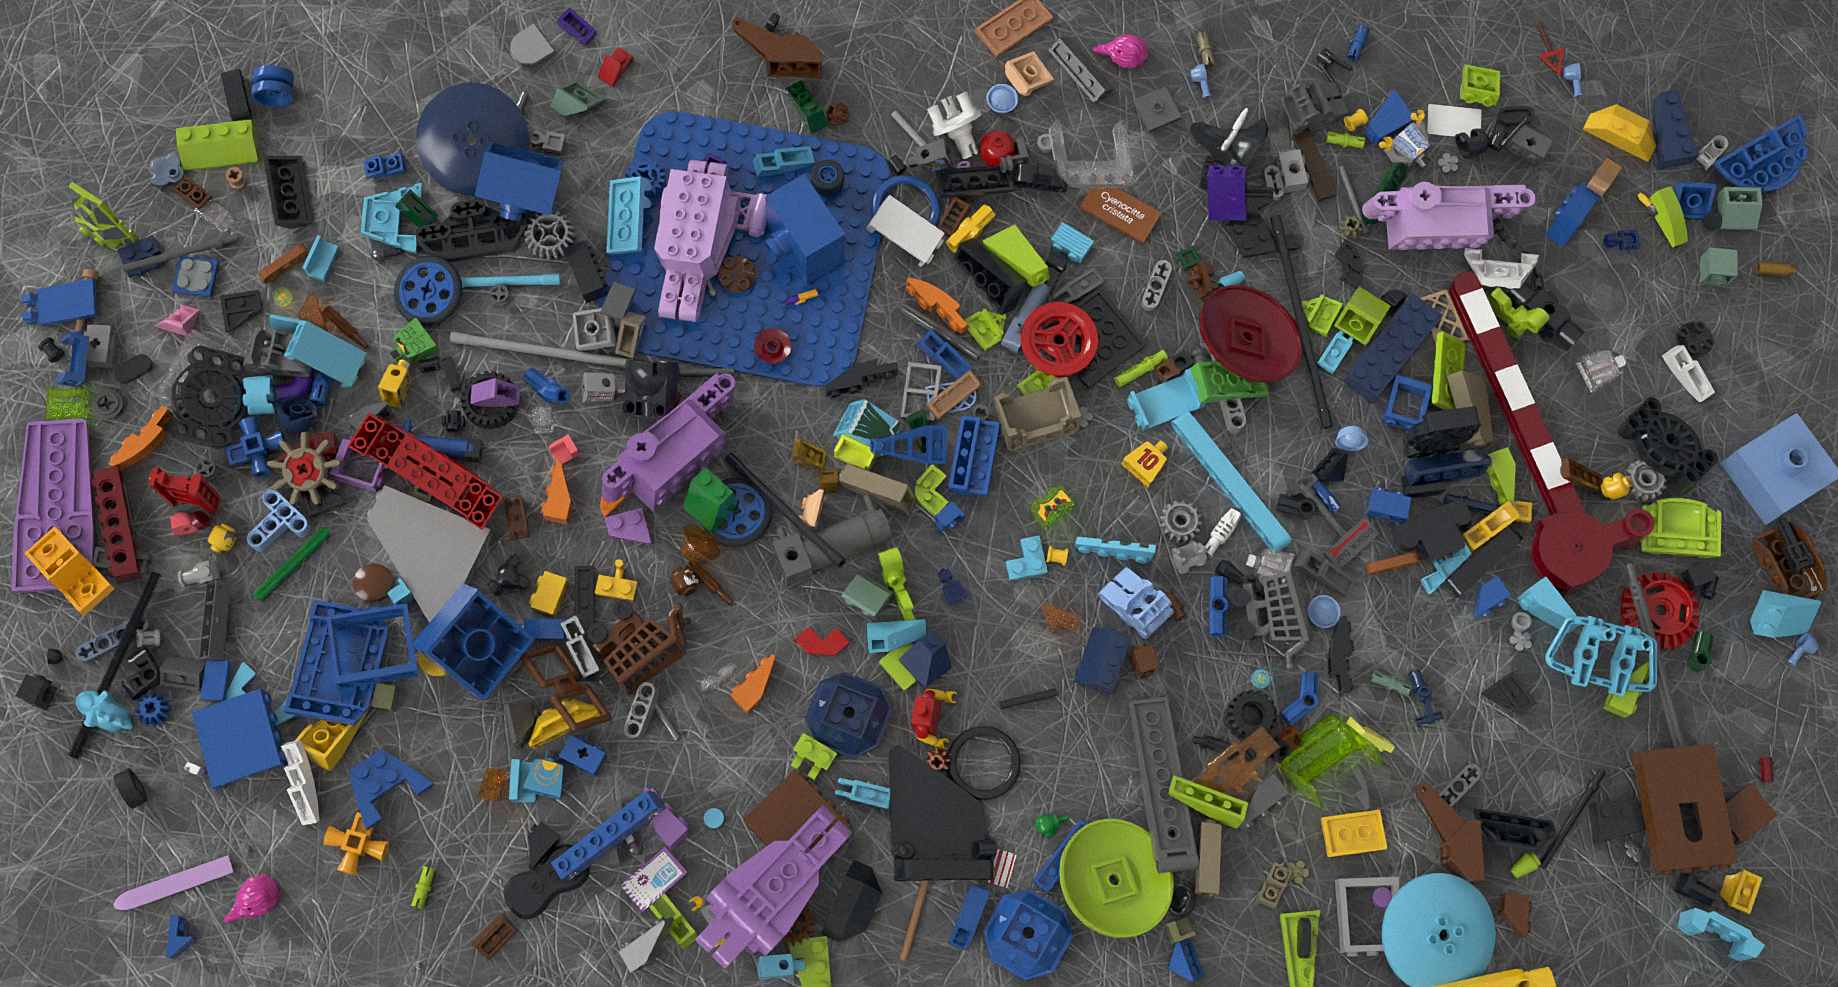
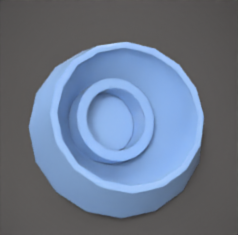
(1002, 98)
(1351, 439)
(1324, 611)

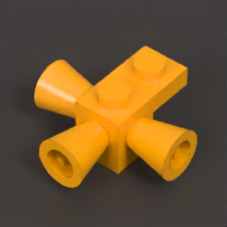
(356, 843)

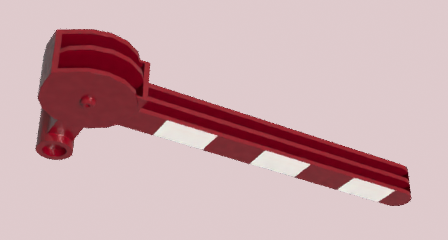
(1568, 544)

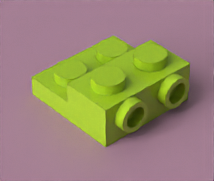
(1480, 85)

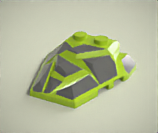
(98, 219)

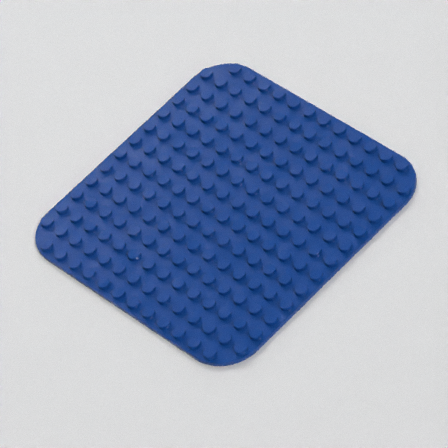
(823, 328)

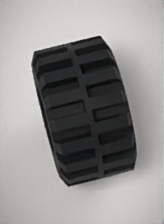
(1257, 701)

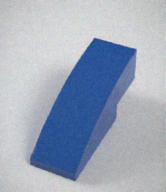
(943, 354)

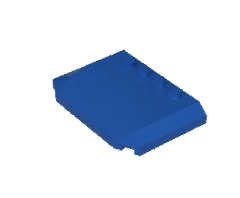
(314, 685)

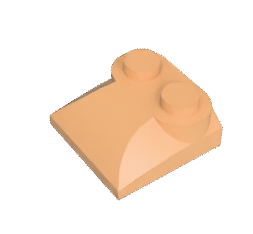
(1027, 73)
(812, 508)

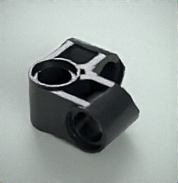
(138, 683)

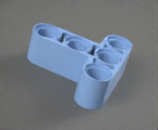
(276, 517)

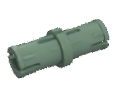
(1390, 683)

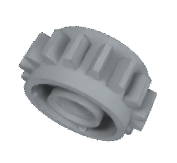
(1639, 487)
(1182, 511)

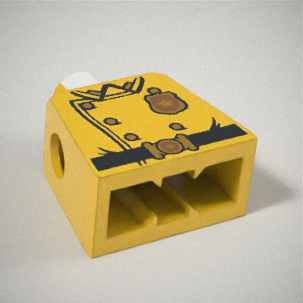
(395, 384)

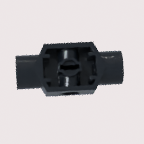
(1559, 326)

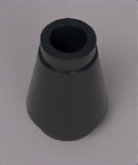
(1228, 570)

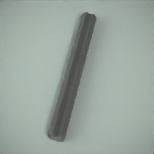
(941, 331)

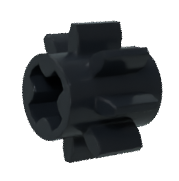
(453, 421)

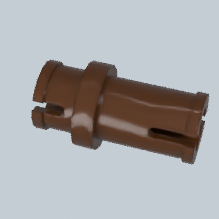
(1176, 606)

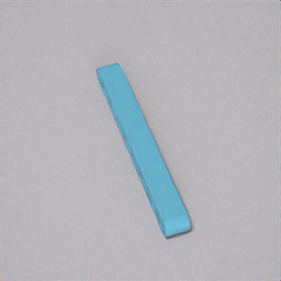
(1231, 482)

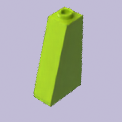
(1019, 254)

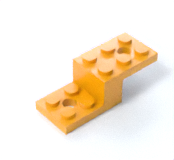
(69, 571)

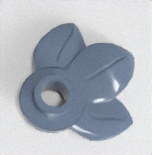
(164, 170)

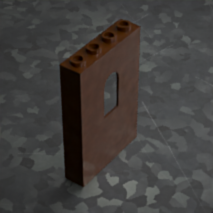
(1679, 777)

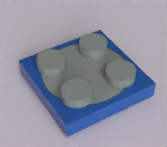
(195, 276)

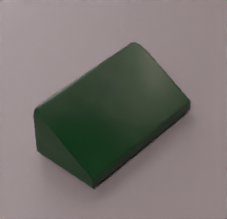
(416, 209)

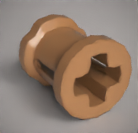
(238, 183)

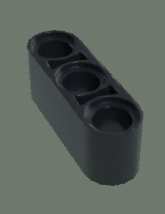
(236, 95)

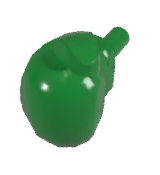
(1047, 824)

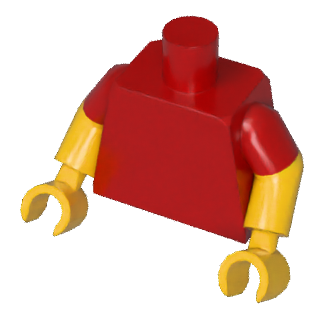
(927, 714)

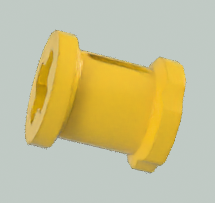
(1355, 120)
(1057, 555)

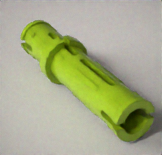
(1147, 365)

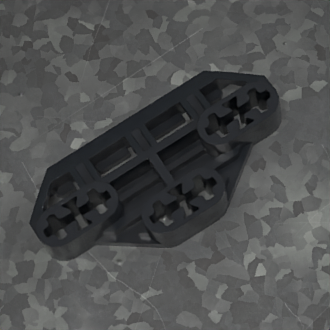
(468, 230)

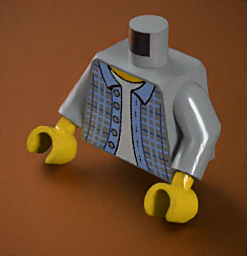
(1409, 144)

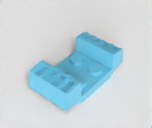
(1744, 944)

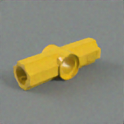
(971, 227)

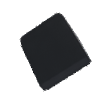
(429, 365)

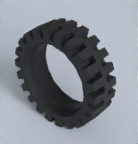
(473, 416)

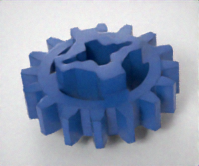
(645, 170)

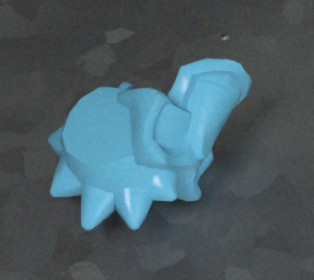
(103, 711)

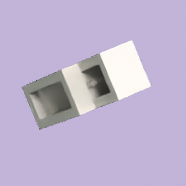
(1688, 373)

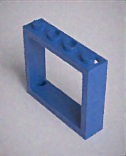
(377, 675)

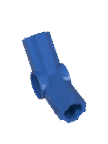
(546, 388)
(1298, 708)

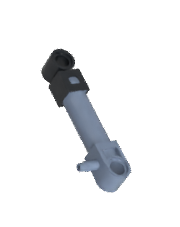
(1035, 299)

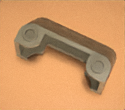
(1038, 415)

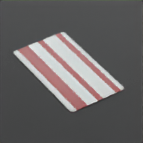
(1003, 868)

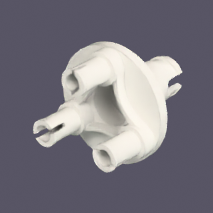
(957, 124)

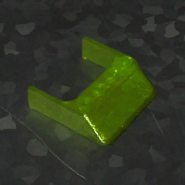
(1321, 749)

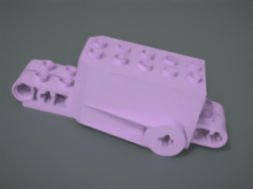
(1445, 215)
(693, 235)

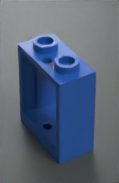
(1410, 386)

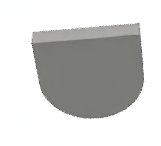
(530, 47)

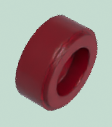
(200, 520)

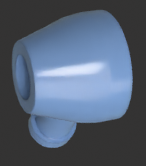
(1199, 74)
(1573, 74)
(1805, 643)

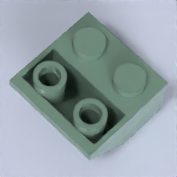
(1739, 208)
(867, 595)

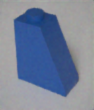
(1390, 119)
(969, 917)

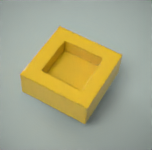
(1524, 510)

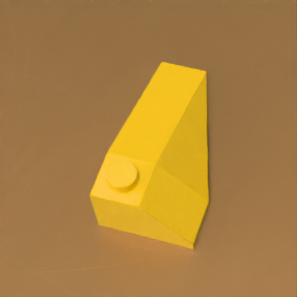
(327, 741)

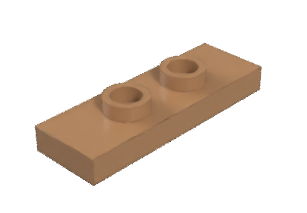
(953, 394)

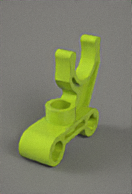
(1517, 319)
(894, 577)

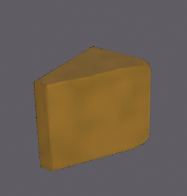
(828, 481)

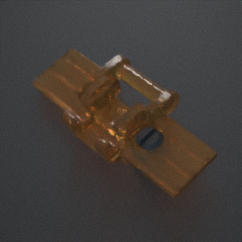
(1241, 768)

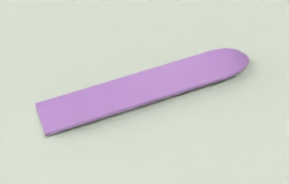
(174, 884)

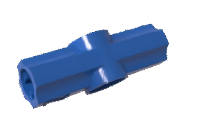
(1218, 618)

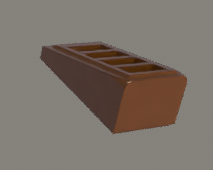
(960, 203)

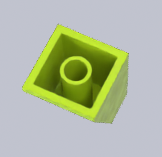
(1362, 315)

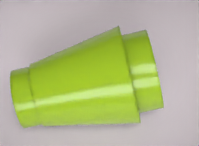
(1525, 865)

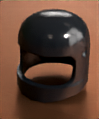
(1476, 143)

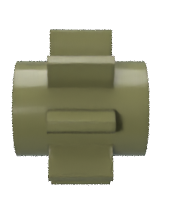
(1352, 222)

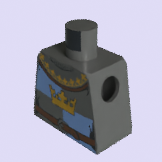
(932, 157)

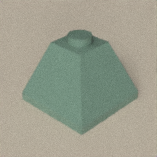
(574, 98)

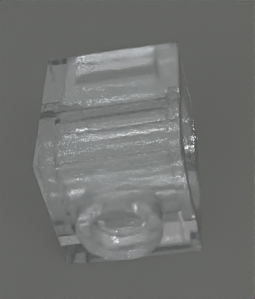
(542, 420)

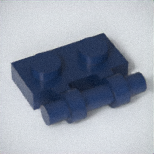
(140, 250)

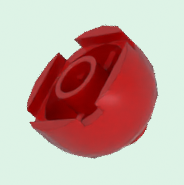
(994, 145)

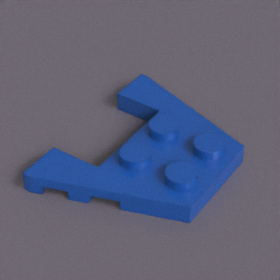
(379, 776)

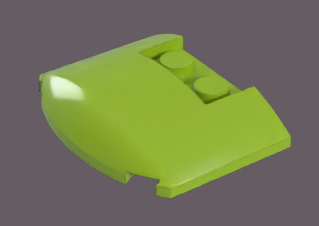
(1683, 529)

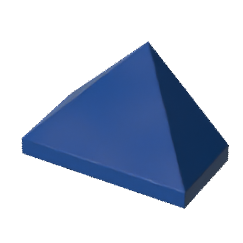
(1185, 961)

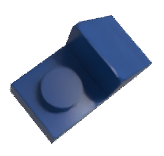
(176, 943)

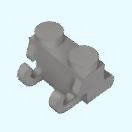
(1188, 556)

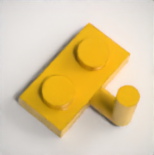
(615, 586)

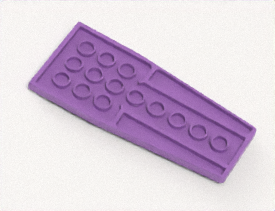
(52, 493)

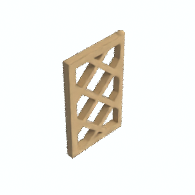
(1451, 307)

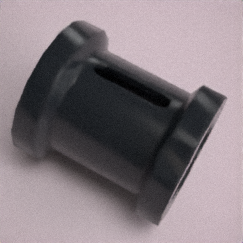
(51, 350)

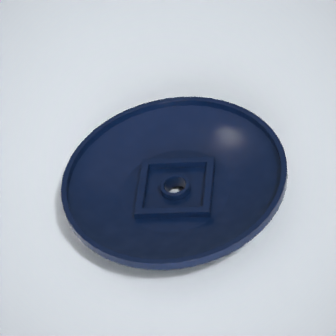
(455, 115)

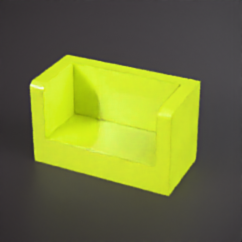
(854, 453)

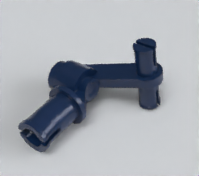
(1424, 696)

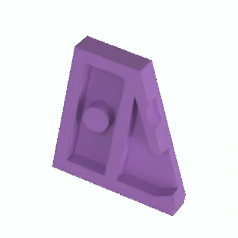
(629, 526)

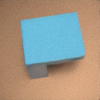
(401, 594)

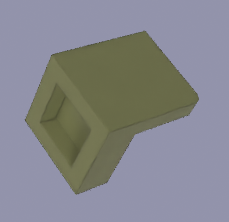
(385, 696)
(1179, 930)

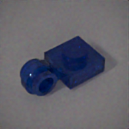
(1626, 238)
(953, 590)

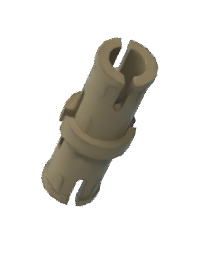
(1206, 50)

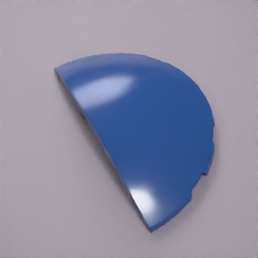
(1769, 159)

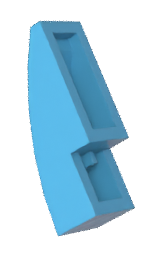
(783, 161)

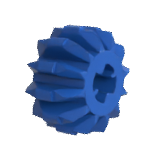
(154, 701)

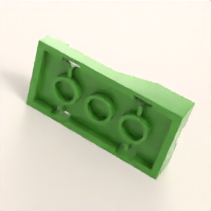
(1215, 379)

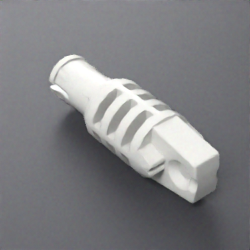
(1222, 531)

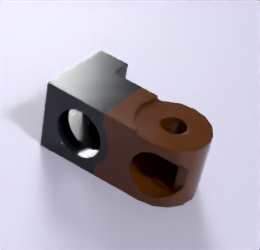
(1174, 366)
(1288, 742)

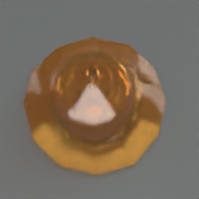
(697, 544)

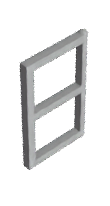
(920, 391)

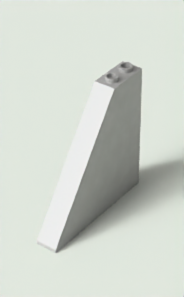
(428, 546)

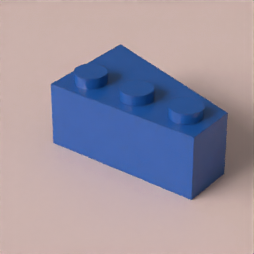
(1572, 214)

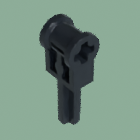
(1795, 551)

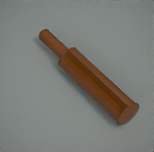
(343, 325)
(708, 581)

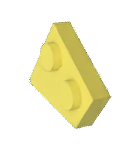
(1375, 738)

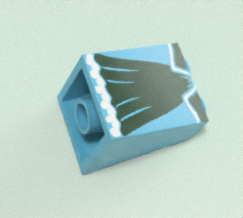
(865, 421)

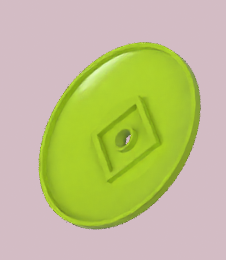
(1126, 853)

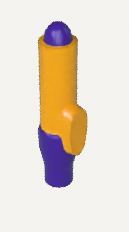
(801, 298)

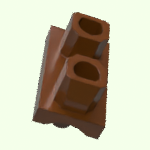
(1200, 279)

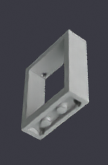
(1342, 912)

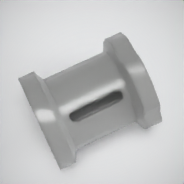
(148, 638)

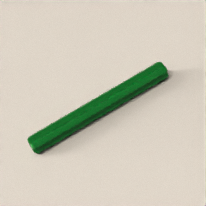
(291, 564)

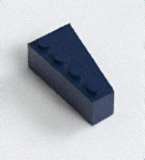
(1673, 132)

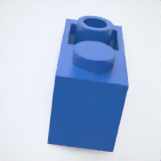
(1490, 595)

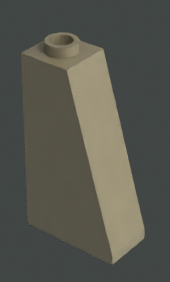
(1469, 391)
(880, 488)
(1209, 853)

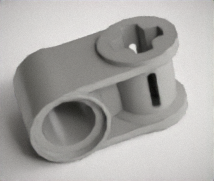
(1710, 152)

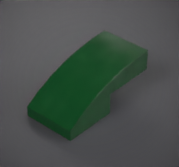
(918, 420)

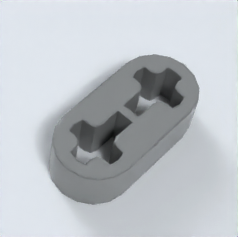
(1278, 182)

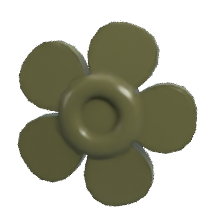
(1298, 871)

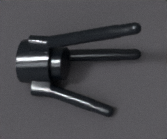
(1327, 58)
(1499, 140)

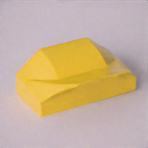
(1741, 890)

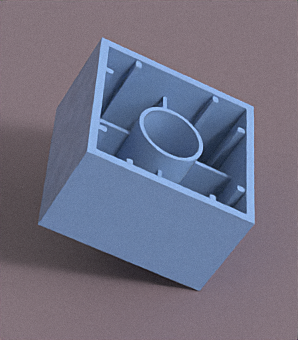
(1781, 469)

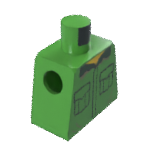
(413, 343)

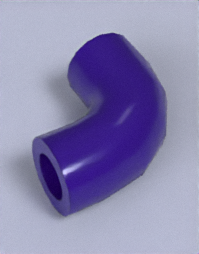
(296, 388)

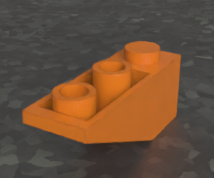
(558, 503)
(751, 691)

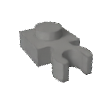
(551, 142)

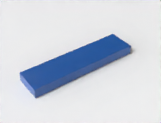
(1049, 873)

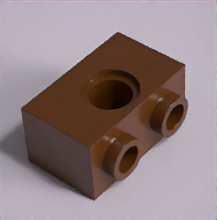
(1143, 661)

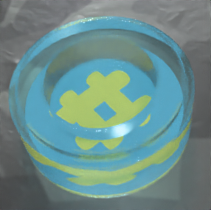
(1261, 678)

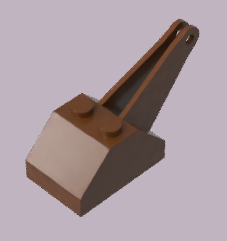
(784, 56)
(1461, 839)

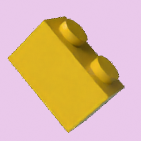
(549, 594)

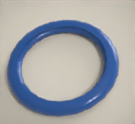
(886, 185)

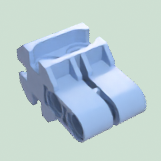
(1137, 602)

